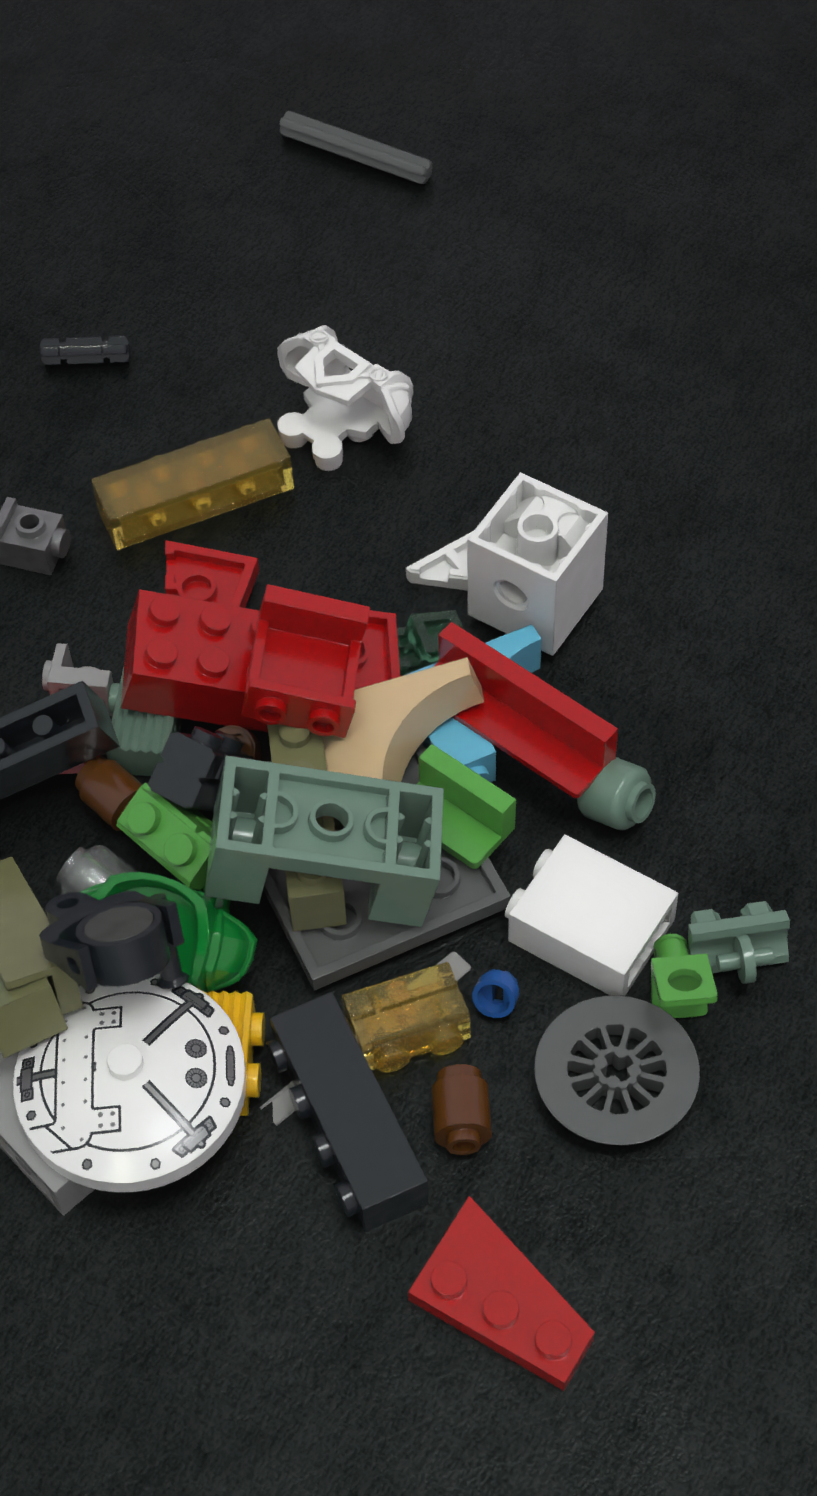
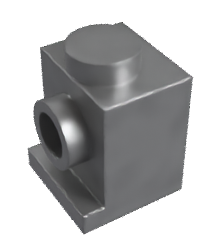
(31, 538)

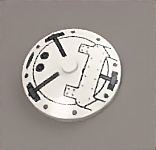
(133, 1087)

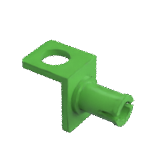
(680, 981)

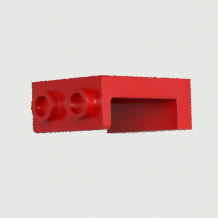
(305, 661)

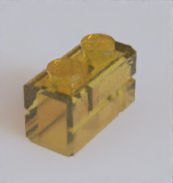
(408, 1017)

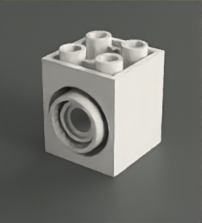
(536, 561)

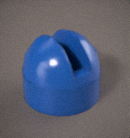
(485, 992)

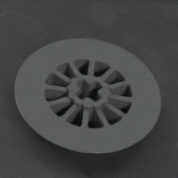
(630, 1019)

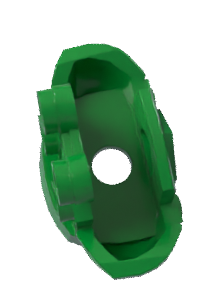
(216, 943)

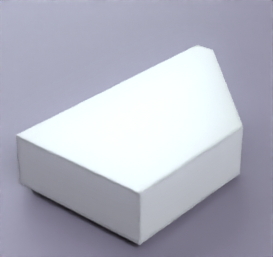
(443, 567)

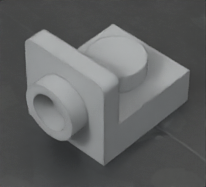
(61, 674)

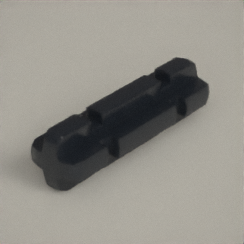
(85, 350)

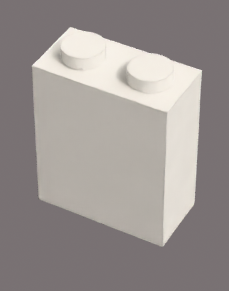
(590, 916)

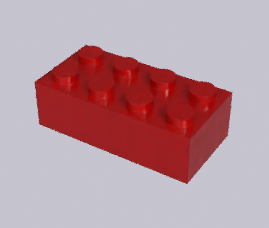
(189, 659)

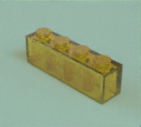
(193, 483)

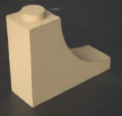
(398, 716)

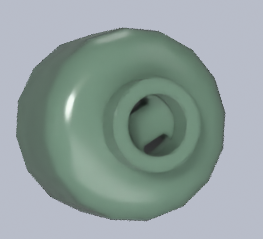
(619, 796)

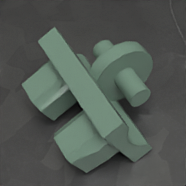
(742, 941)

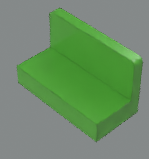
(474, 810)

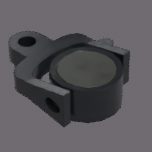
(114, 939)

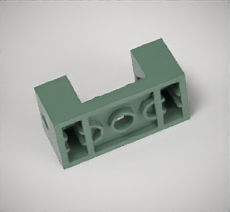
(269, 821)

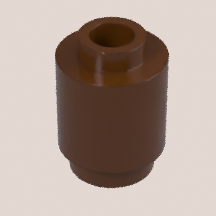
(106, 788)
(461, 1109)

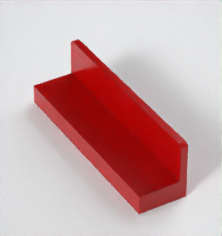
(531, 717)

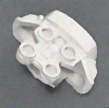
(340, 399)

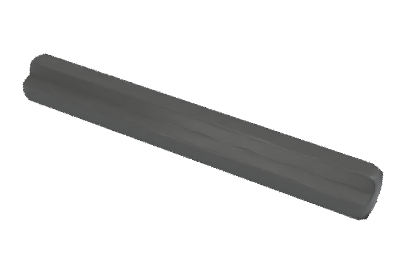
(356, 147)

